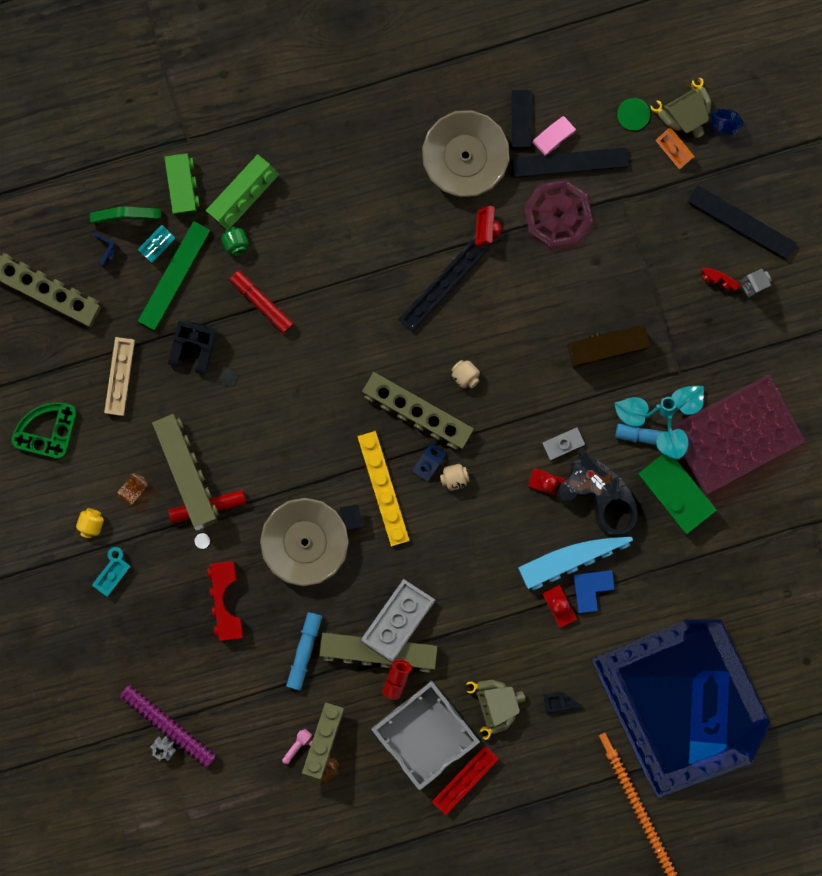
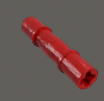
(261, 302)
(223, 502)

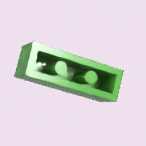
(181, 184)

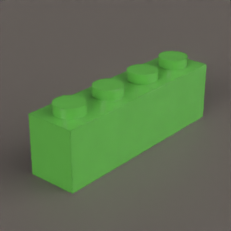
(242, 192)

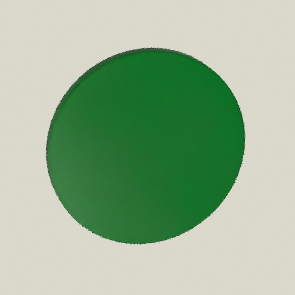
(633, 114)

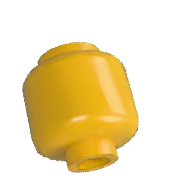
(89, 523)

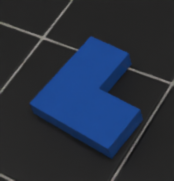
(587, 585)

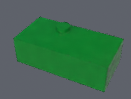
(676, 492)

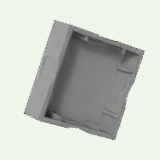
(425, 735)

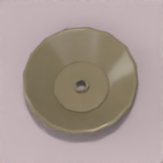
(471, 134)
(283, 542)

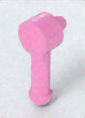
(303, 738)

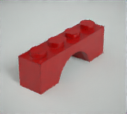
(227, 625)

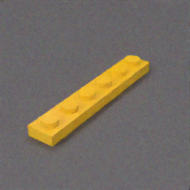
(383, 488)

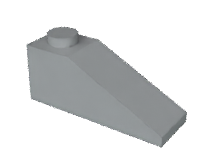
(756, 282)

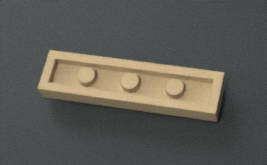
(119, 376)

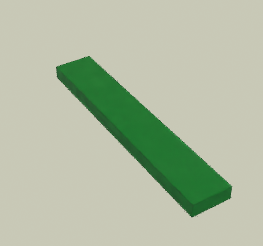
(174, 275)

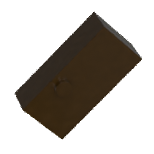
(608, 345)

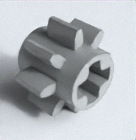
(163, 748)

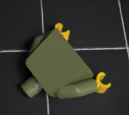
(687, 111)
(497, 704)

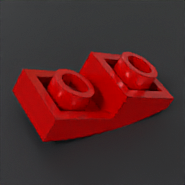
(713, 276)

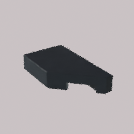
(559, 702)

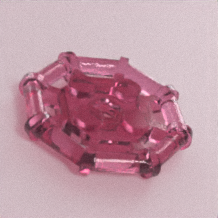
(564, 204)

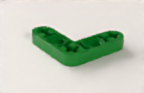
(120, 213)

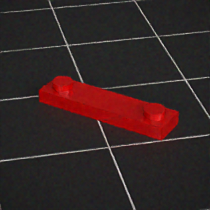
(465, 780)

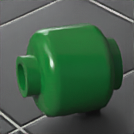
(235, 241)

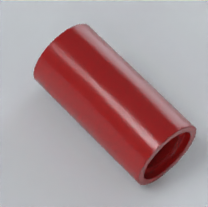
(396, 679)

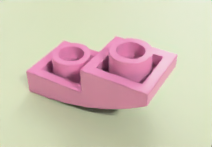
(554, 135)

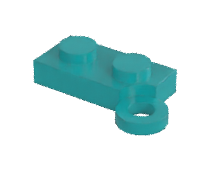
(112, 573)

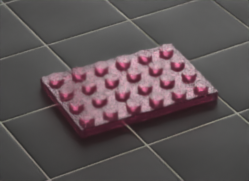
(738, 434)

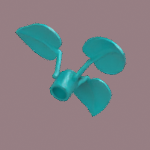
(671, 443)

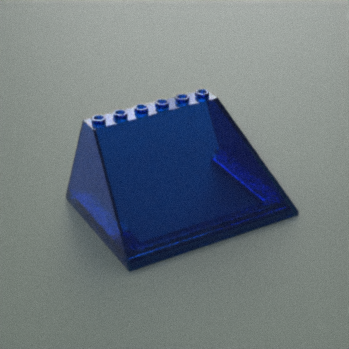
(684, 703)

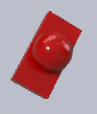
(486, 226)
(545, 481)
(559, 606)

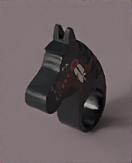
(600, 482)

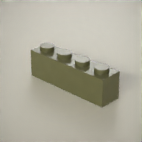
(322, 744)

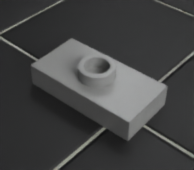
(563, 443)

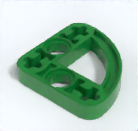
(56, 439)

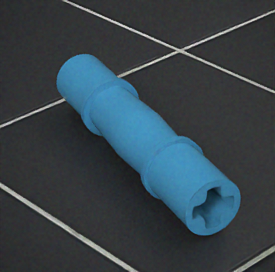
(636, 434)
(304, 651)

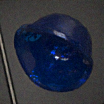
(726, 121)

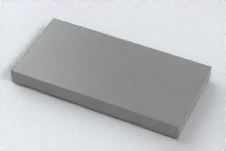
(397, 620)

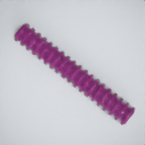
(167, 726)

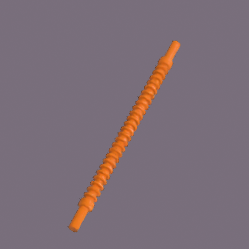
(612, 755)

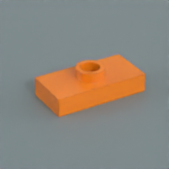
(674, 148)

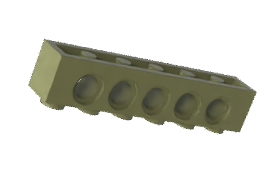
(86, 315)
(377, 382)

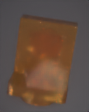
(132, 489)

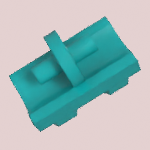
(156, 243)

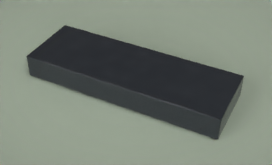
(521, 118)

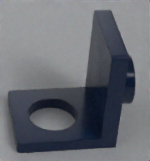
(110, 253)
(428, 463)

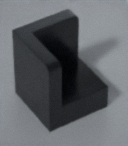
(351, 517)

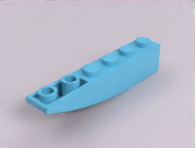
(568, 559)

